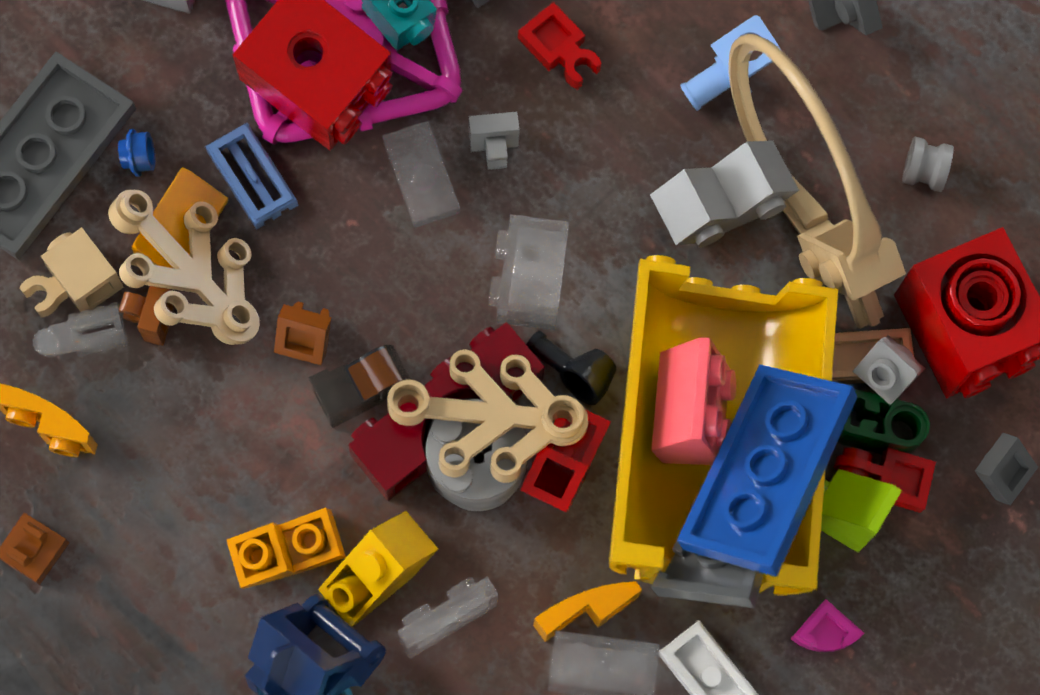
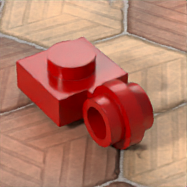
(898, 468)

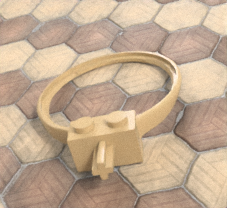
(840, 255)

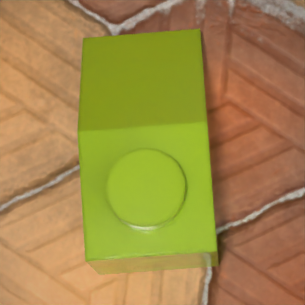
(855, 507)

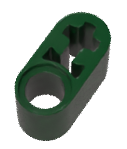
(872, 405)

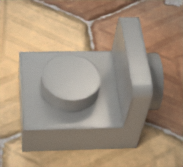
(889, 369)

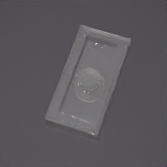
(421, 174)

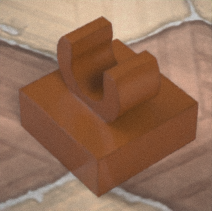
(141, 311)
(302, 333)
(32, 548)

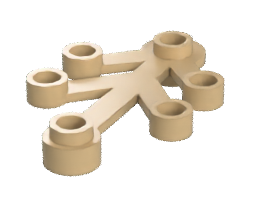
(190, 271)
(495, 414)

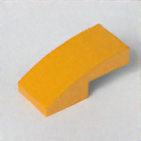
(599, 603)

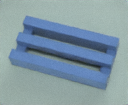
(271, 208)

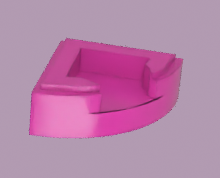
(827, 630)

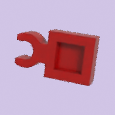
(557, 40)

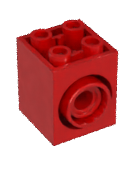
(319, 97)
(973, 314)

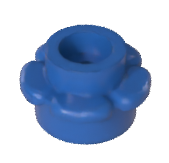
(137, 152)

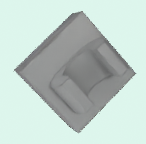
(494, 135)

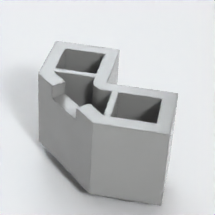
(709, 202)

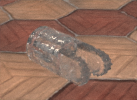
(69, 337)

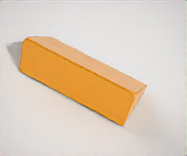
(178, 199)

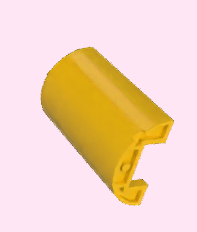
(749, 329)

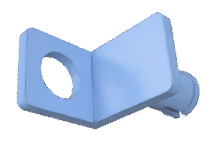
(716, 77)

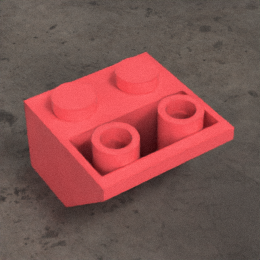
(692, 403)

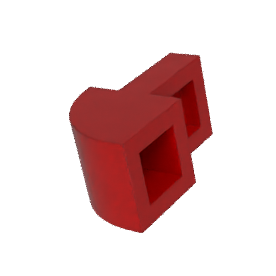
(562, 469)

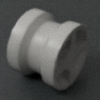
(928, 164)

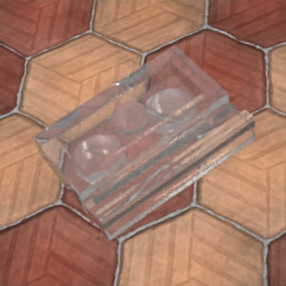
(465, 604)

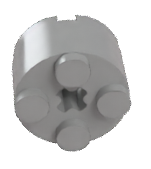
(477, 487)

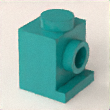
(402, 24)

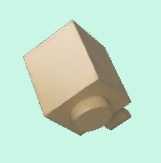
(77, 273)

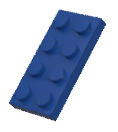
(767, 469)

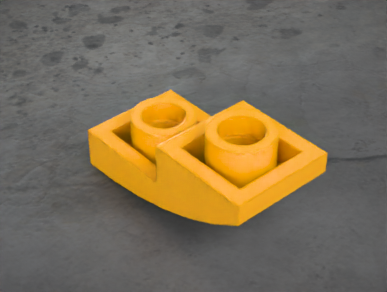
(56, 426)
(285, 548)

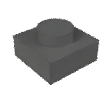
(1006, 468)

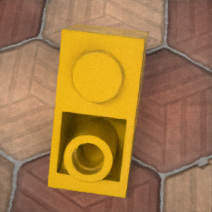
(377, 567)

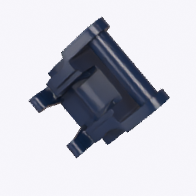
(295, 665)

